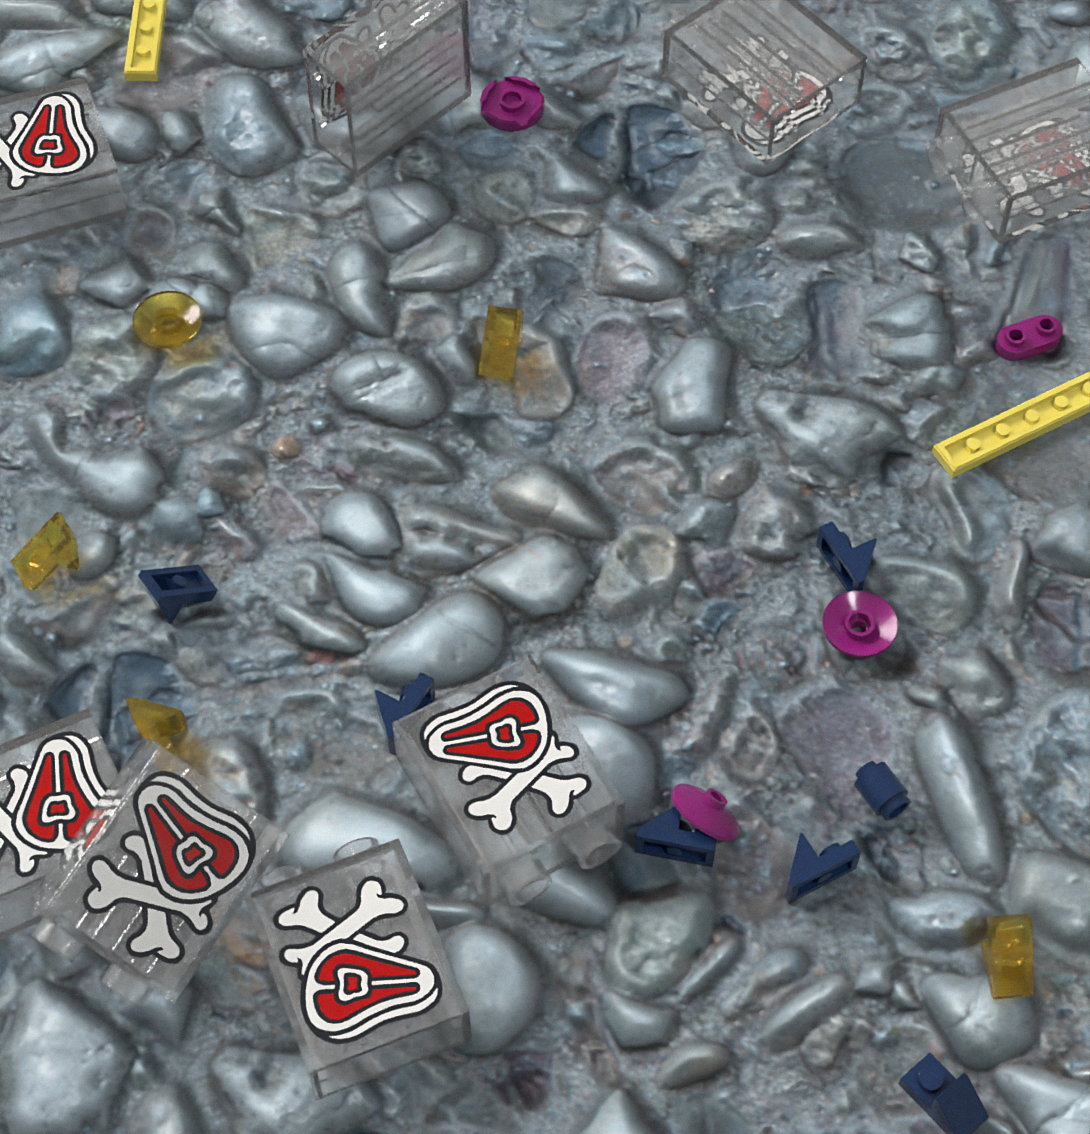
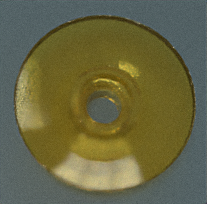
(165, 309)

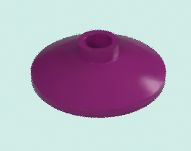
(861, 611)
(706, 811)

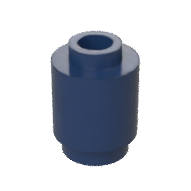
(882, 790)

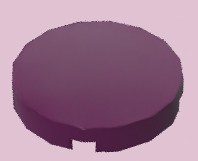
(512, 104)

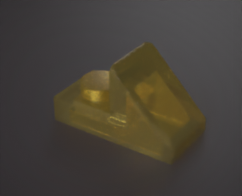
(501, 342)
(49, 548)
(156, 721)
(1009, 956)

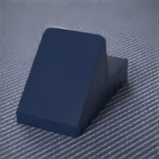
(847, 563)
(177, 586)
(411, 699)
(665, 840)
(813, 872)
(947, 1100)

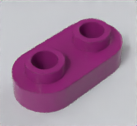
(1031, 337)

